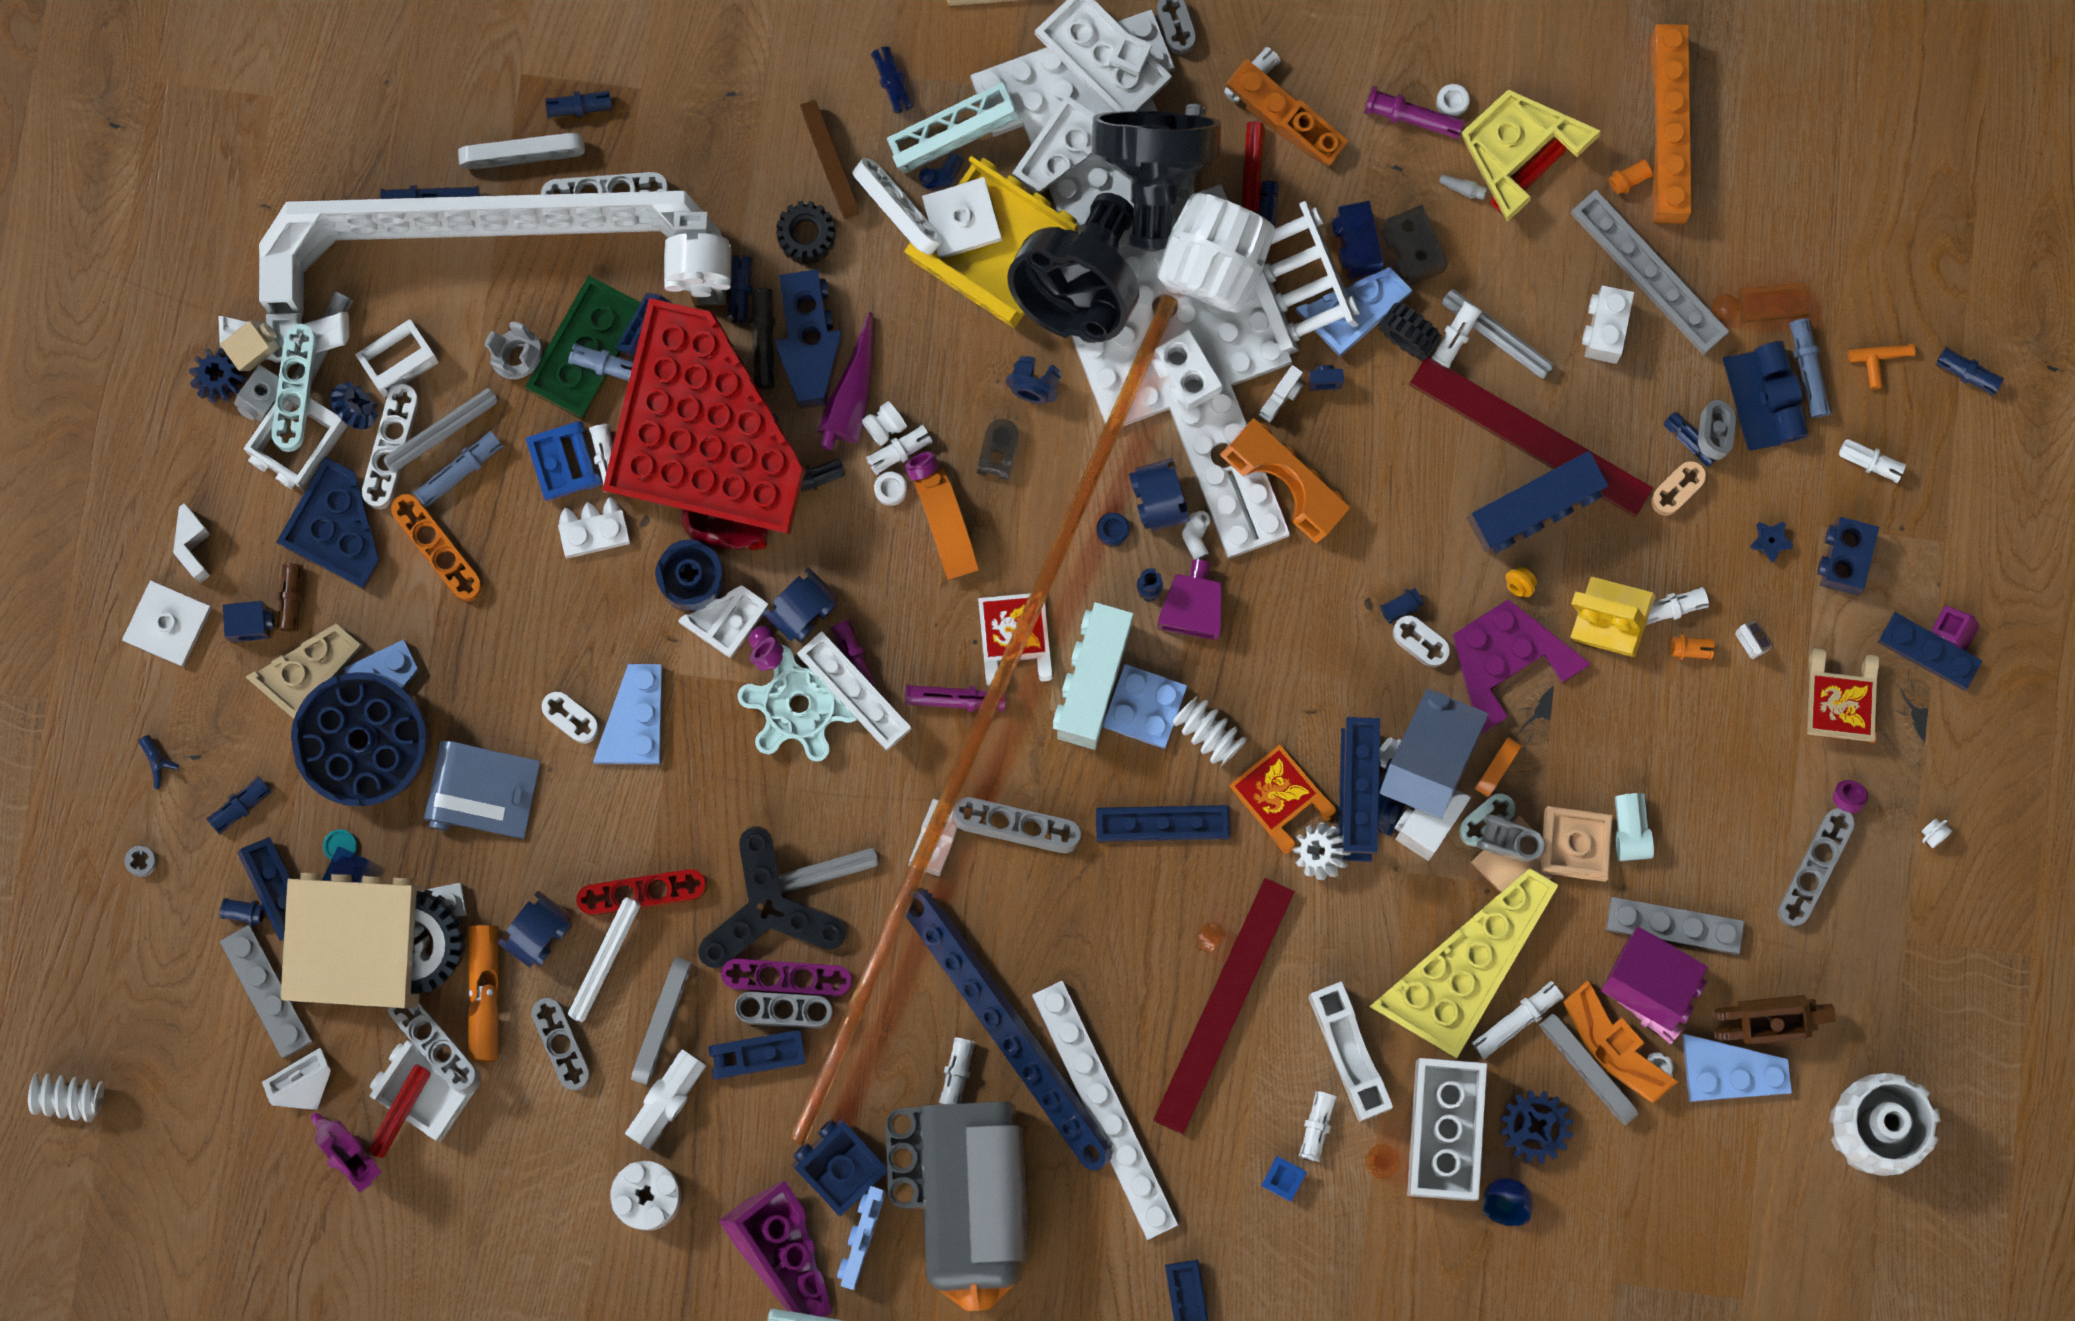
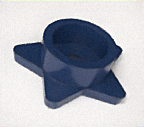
(1771, 549)

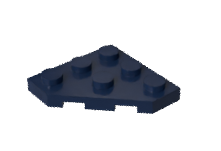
(333, 526)

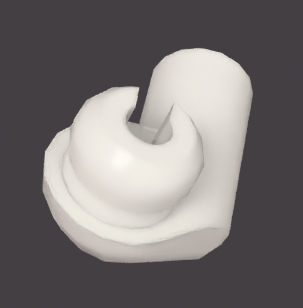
(1193, 534)

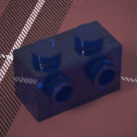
(1358, 239)

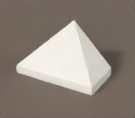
(300, 1083)

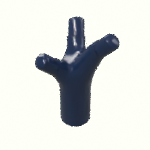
(156, 759)

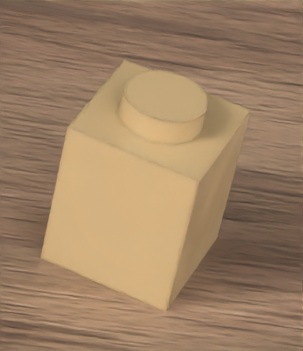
(250, 345)

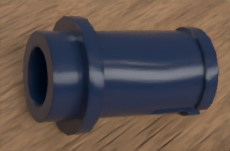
(1401, 605)
(242, 911)

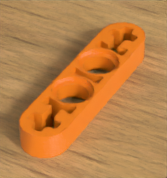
(434, 549)

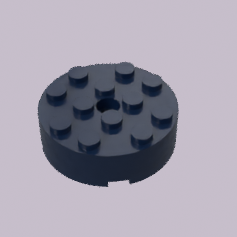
(395, 733)

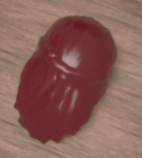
(720, 532)

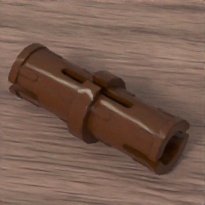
(290, 597)

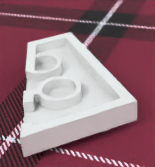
(1058, 147)

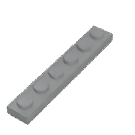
(1649, 272)

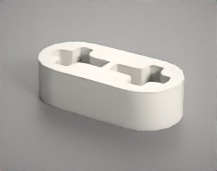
(1416, 648)
(565, 723)

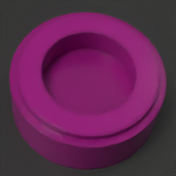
(921, 465)
(1850, 796)

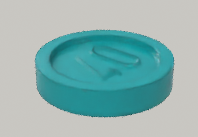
(339, 838)

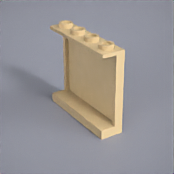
(349, 941)

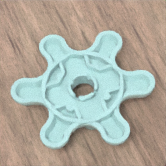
(785, 724)

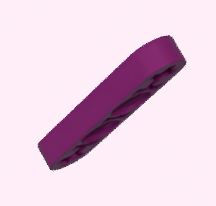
(786, 981)

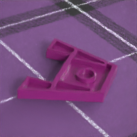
(1500, 647)

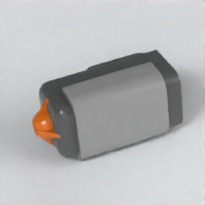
(972, 1194)

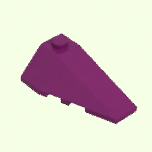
(776, 1244)

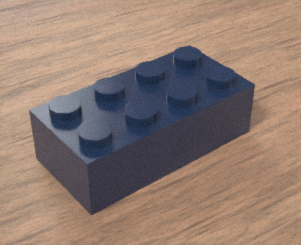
(1537, 501)

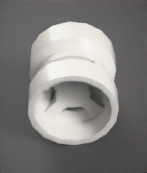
(886, 421)

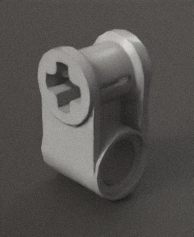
(1508, 839)

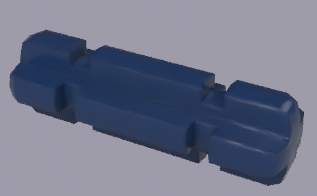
(1268, 202)
(1686, 435)

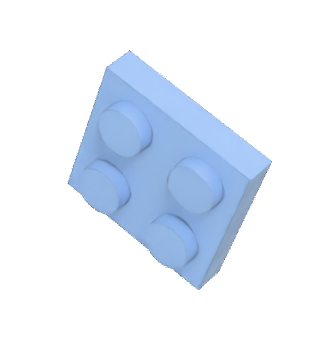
(1144, 706)

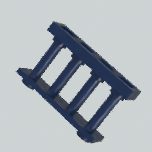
(1359, 787)

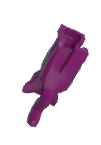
(345, 1152)

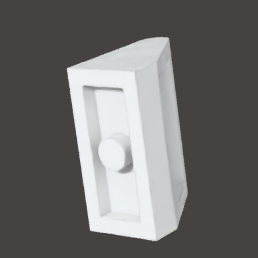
(404, 370)

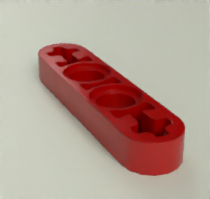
(641, 891)

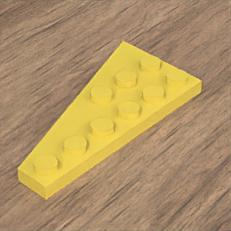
(1457, 981)

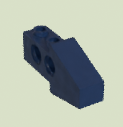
(808, 366)

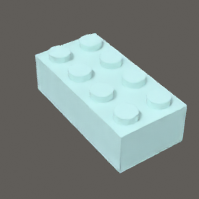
(1094, 676)

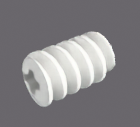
(1209, 731)
(65, 1099)

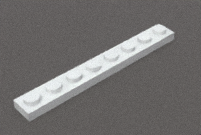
(1105, 1109)

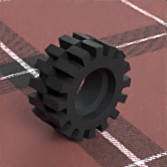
(812, 250)
(1409, 331)

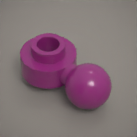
(766, 651)

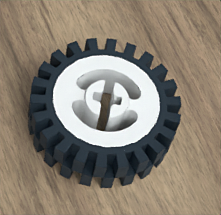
(447, 936)

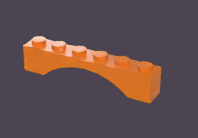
(1672, 123)

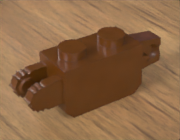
(1774, 1019)

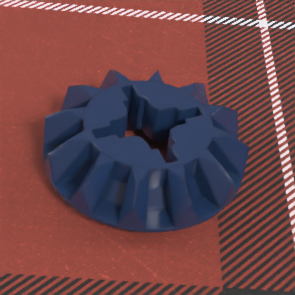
(350, 412)

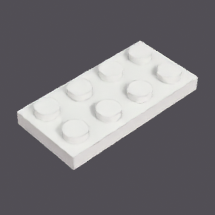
(1084, 41)

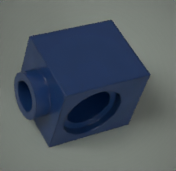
(247, 621)

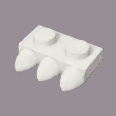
(594, 530)

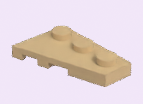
(300, 671)

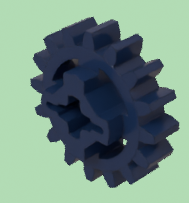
(1545, 1140)

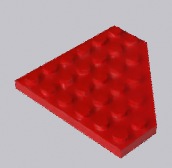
(700, 428)

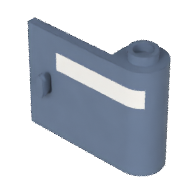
(477, 788)

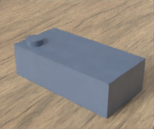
(1433, 753)

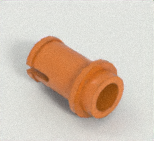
(1629, 177)
(1690, 647)

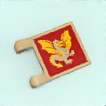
(1842, 703)

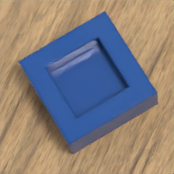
(1283, 1179)

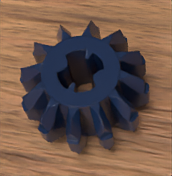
(207, 367)

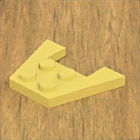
(1510, 135)

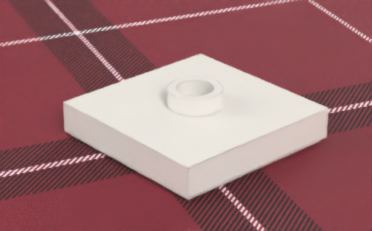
(963, 217)
(166, 624)

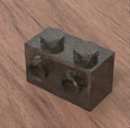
(1415, 245)

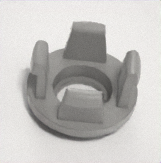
(504, 345)

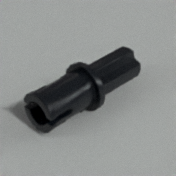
(822, 474)

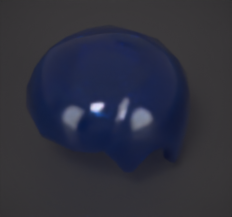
(1508, 1202)

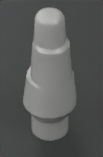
(1465, 187)

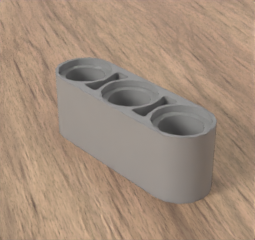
(769, 1002)

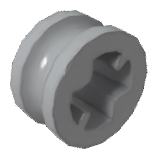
(130, 860)

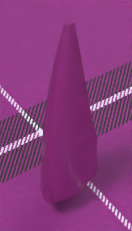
(850, 398)

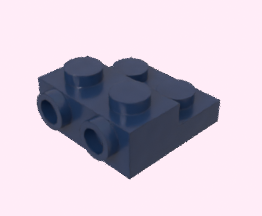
(838, 1165)

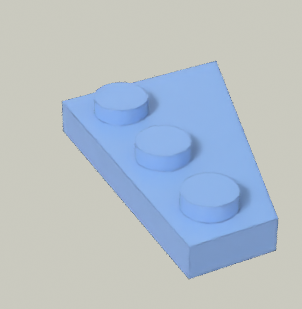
(635, 719)
(1730, 1072)
(861, 1237)

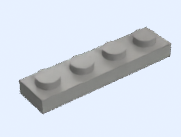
(1676, 925)
(265, 991)

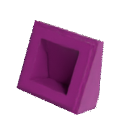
(1956, 627)

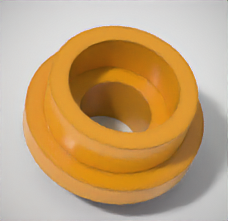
(1521, 581)

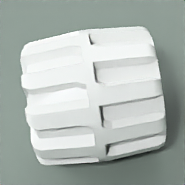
(1216, 252)
(1861, 1127)

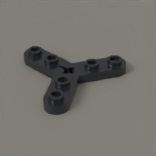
(763, 885)

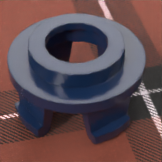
(1030, 388)

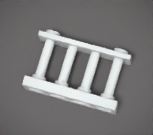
(1276, 304)

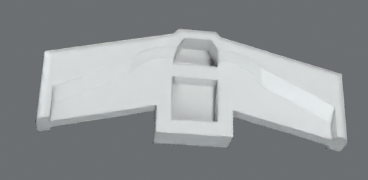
(329, 331)

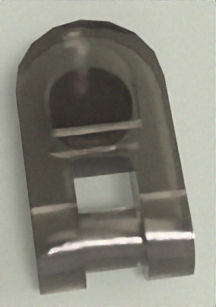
(999, 438)

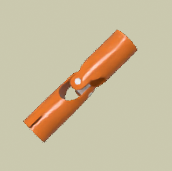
(483, 1011)

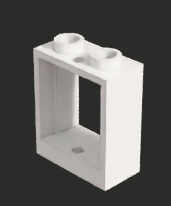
(263, 435)

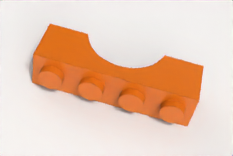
(1315, 503)

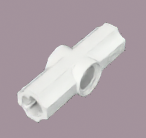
(665, 1099)

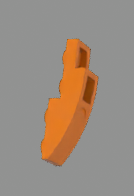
(1285, 115)

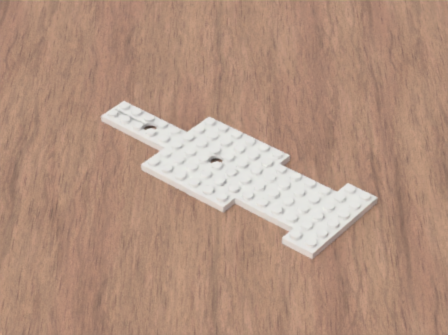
(1234, 343)

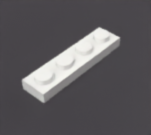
(854, 691)

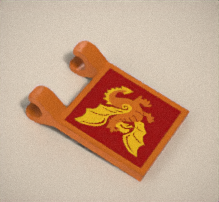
(1277, 792)

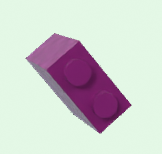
(1655, 979)

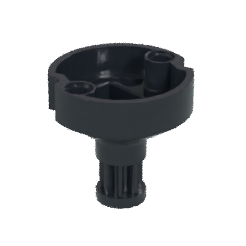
(1154, 154)
(1077, 277)

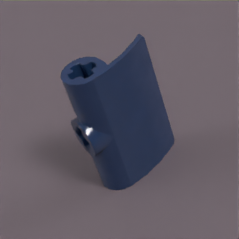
(1766, 396)

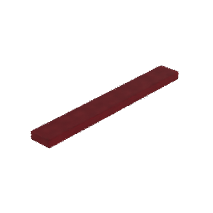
(1523, 431)
(1223, 1006)

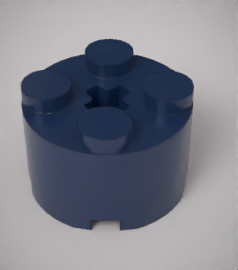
(1161, 495)
(672, 574)
(801, 605)
(535, 930)

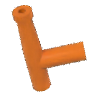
(1872, 357)

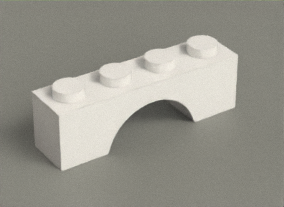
(1349, 1052)

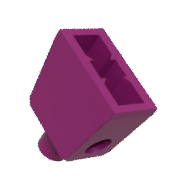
(1193, 604)

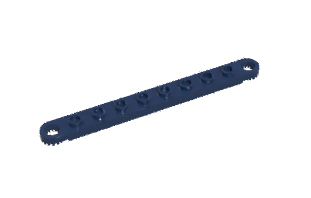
(1008, 1031)

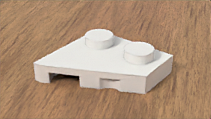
(727, 620)

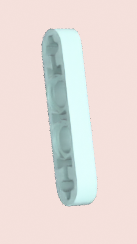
(290, 387)

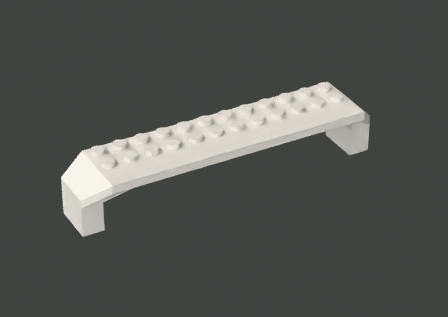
(310, 227)

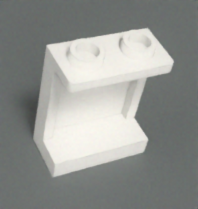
(437, 1103)

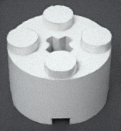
(697, 264)
(638, 1178)

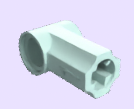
(1633, 837)

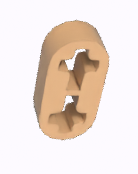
(1672, 482)

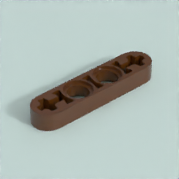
(829, 159)

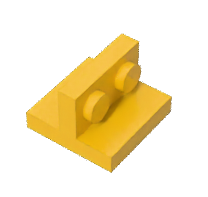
(1611, 616)

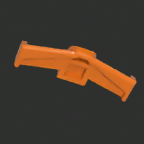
(1615, 1045)

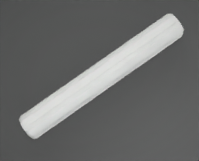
(604, 959)

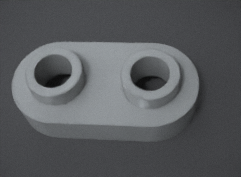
(1716, 429)

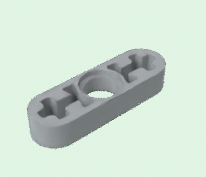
(563, 1070)

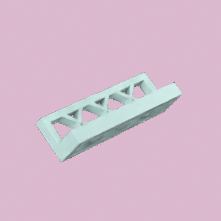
(956, 134)

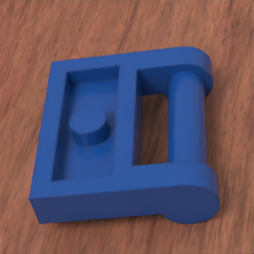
(552, 465)

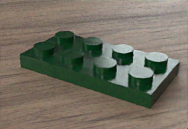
(593, 321)

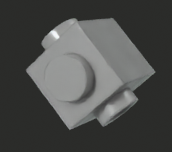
(257, 394)

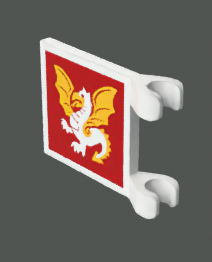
(998, 620)

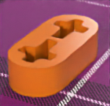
(1498, 767)

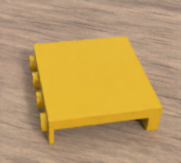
(984, 271)

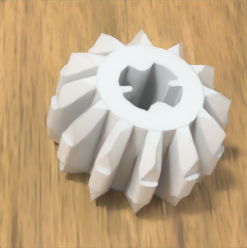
(1321, 864)

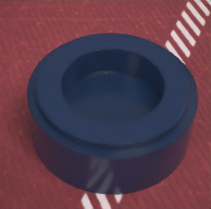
(1112, 529)

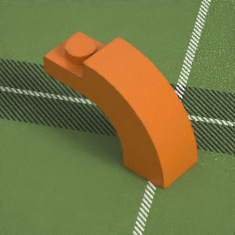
(946, 524)

